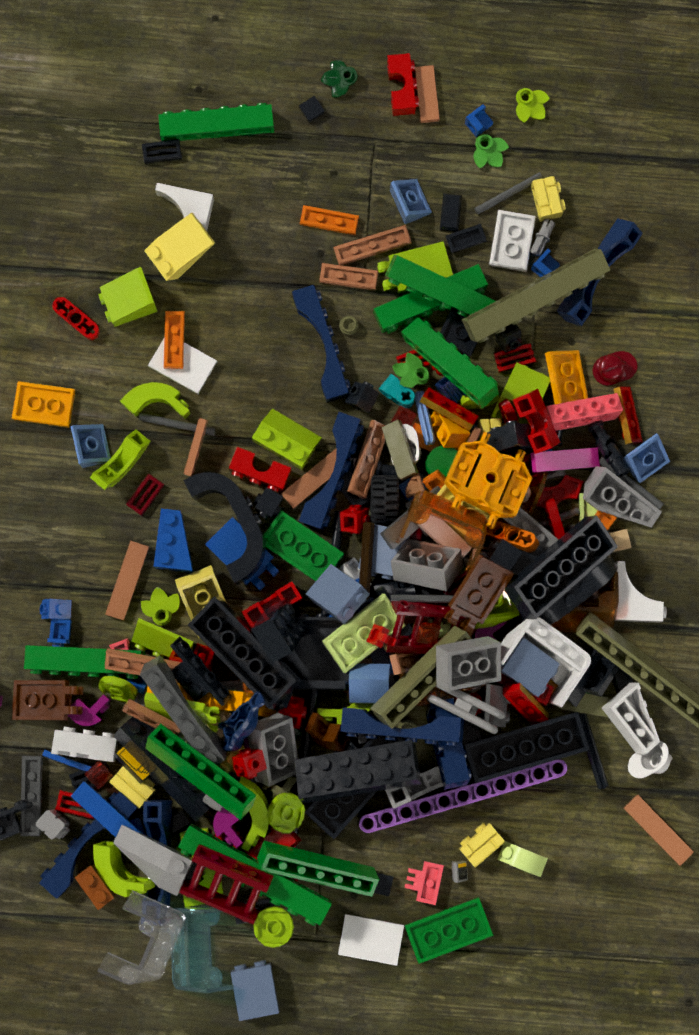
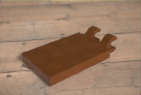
(478, 593)
(44, 700)

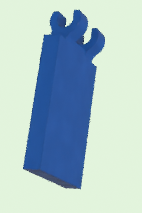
(231, 544)

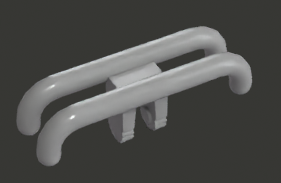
(467, 707)

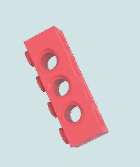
(585, 411)

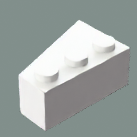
(631, 718)
(84, 744)

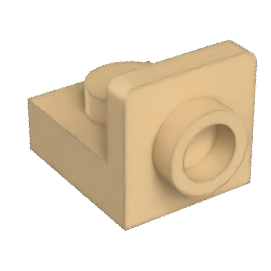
(621, 539)

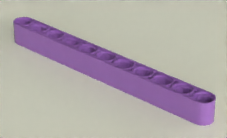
(454, 802)

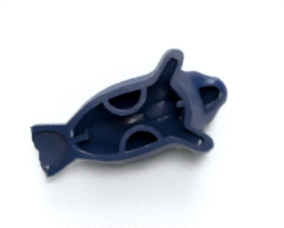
(241, 723)

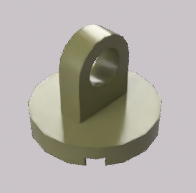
(274, 790)

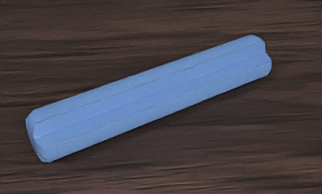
(425, 420)

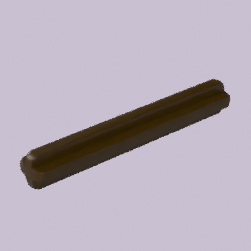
(366, 556)

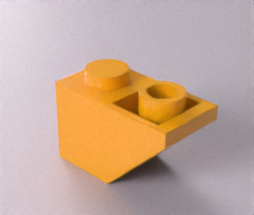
(448, 431)

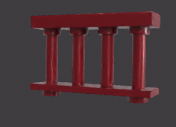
(408, 644)
(234, 869)

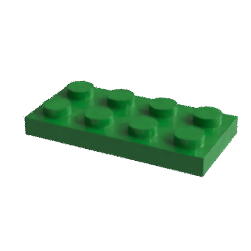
(301, 546)
(448, 930)

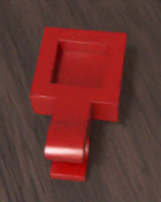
(379, 636)

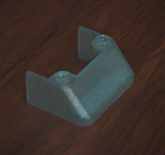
(192, 953)

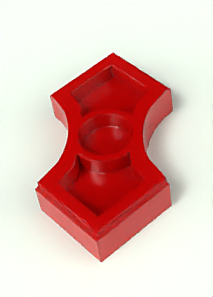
(567, 489)

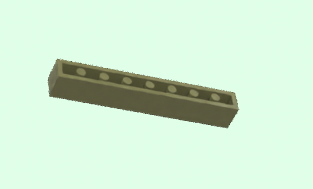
(536, 295)
(639, 666)

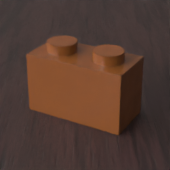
(95, 887)

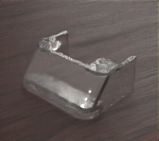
(163, 927)

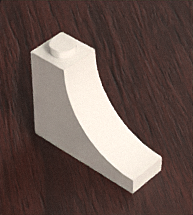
(188, 201)
(634, 605)

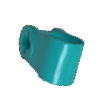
(394, 391)

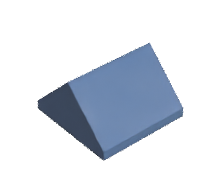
(409, 200)
(90, 444)
(647, 458)
(368, 682)

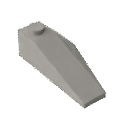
(615, 497)
(156, 860)

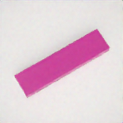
(565, 459)

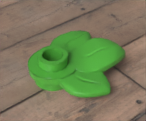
(490, 154)
(409, 370)

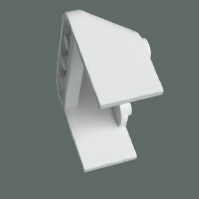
(571, 657)

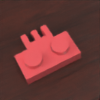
(426, 882)

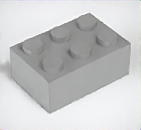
(427, 564)
(468, 663)
(277, 741)

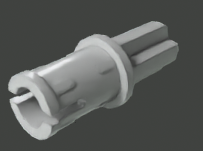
(542, 237)

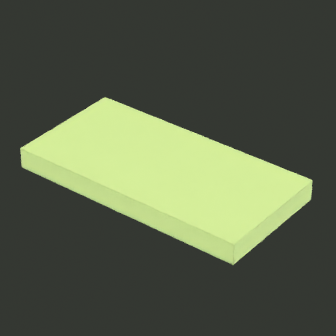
(349, 642)

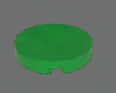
(440, 459)

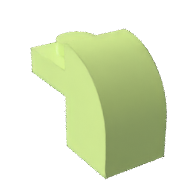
(522, 859)

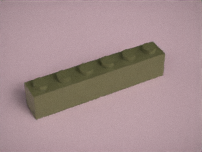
(414, 684)

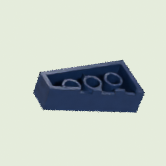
(450, 759)

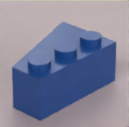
(172, 544)

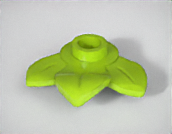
(533, 106)
(160, 604)

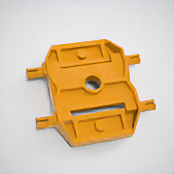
(480, 491)

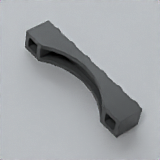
(165, 688)

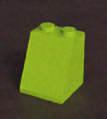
(127, 298)
(520, 382)

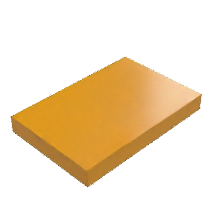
(566, 376)
(43, 404)

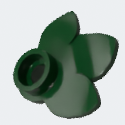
(336, 78)

